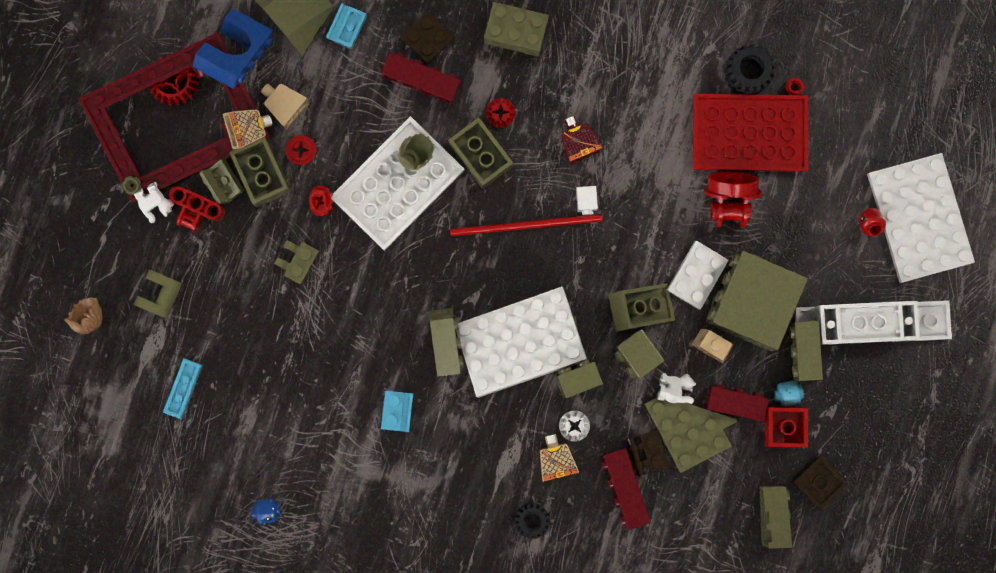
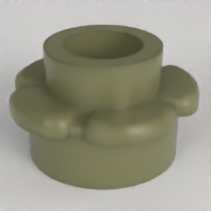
(126, 185)

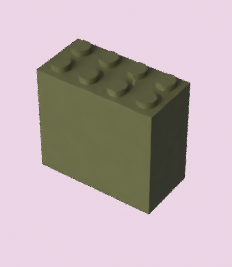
(756, 300)

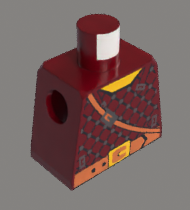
(579, 141)

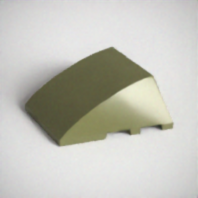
(297, 19)

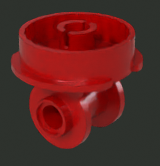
(736, 185)

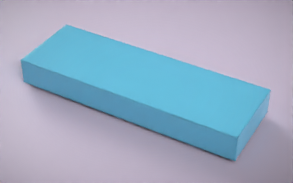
(182, 388)

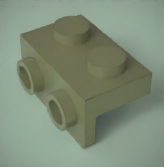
(221, 182)

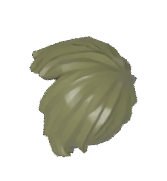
(415, 152)

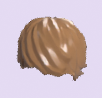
(85, 316)

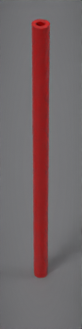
(526, 225)

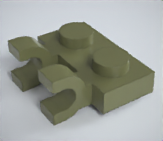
(300, 263)

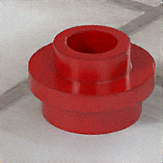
(794, 81)

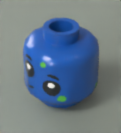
(266, 511)

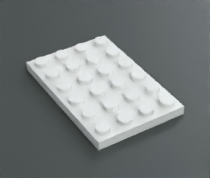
(389, 197)
(921, 218)
(520, 342)

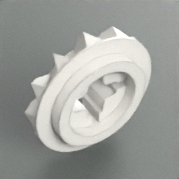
(564, 425)

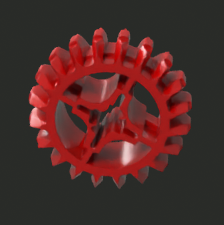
(181, 93)

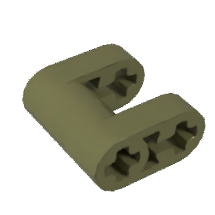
(166, 297)

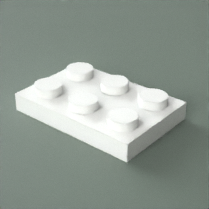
(697, 275)

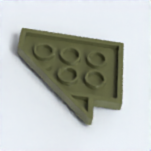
(689, 431)

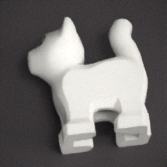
(154, 198)
(672, 388)

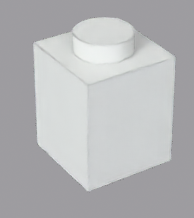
(586, 200)

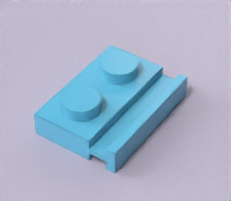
(346, 26)
(397, 411)

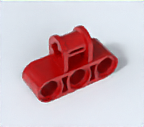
(191, 214)

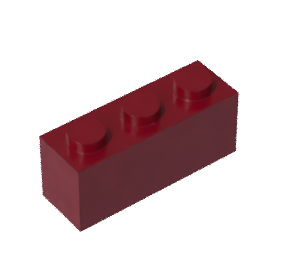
(737, 403)

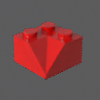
(786, 427)

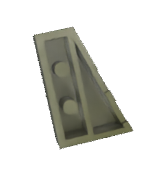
(445, 342)
(806, 351)
(775, 517)

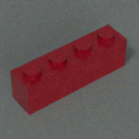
(421, 78)
(626, 488)

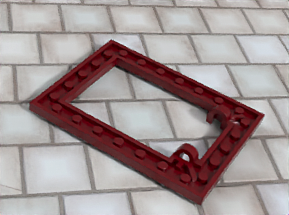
(95, 106)

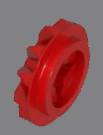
(506, 119)
(295, 143)
(316, 203)

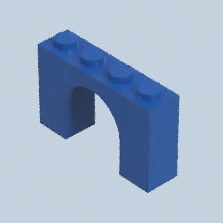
(233, 68)

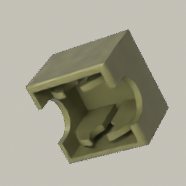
(638, 355)

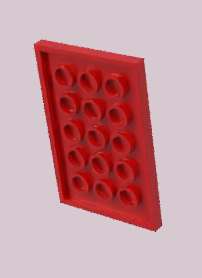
(750, 132)

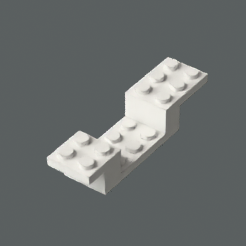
(879, 321)

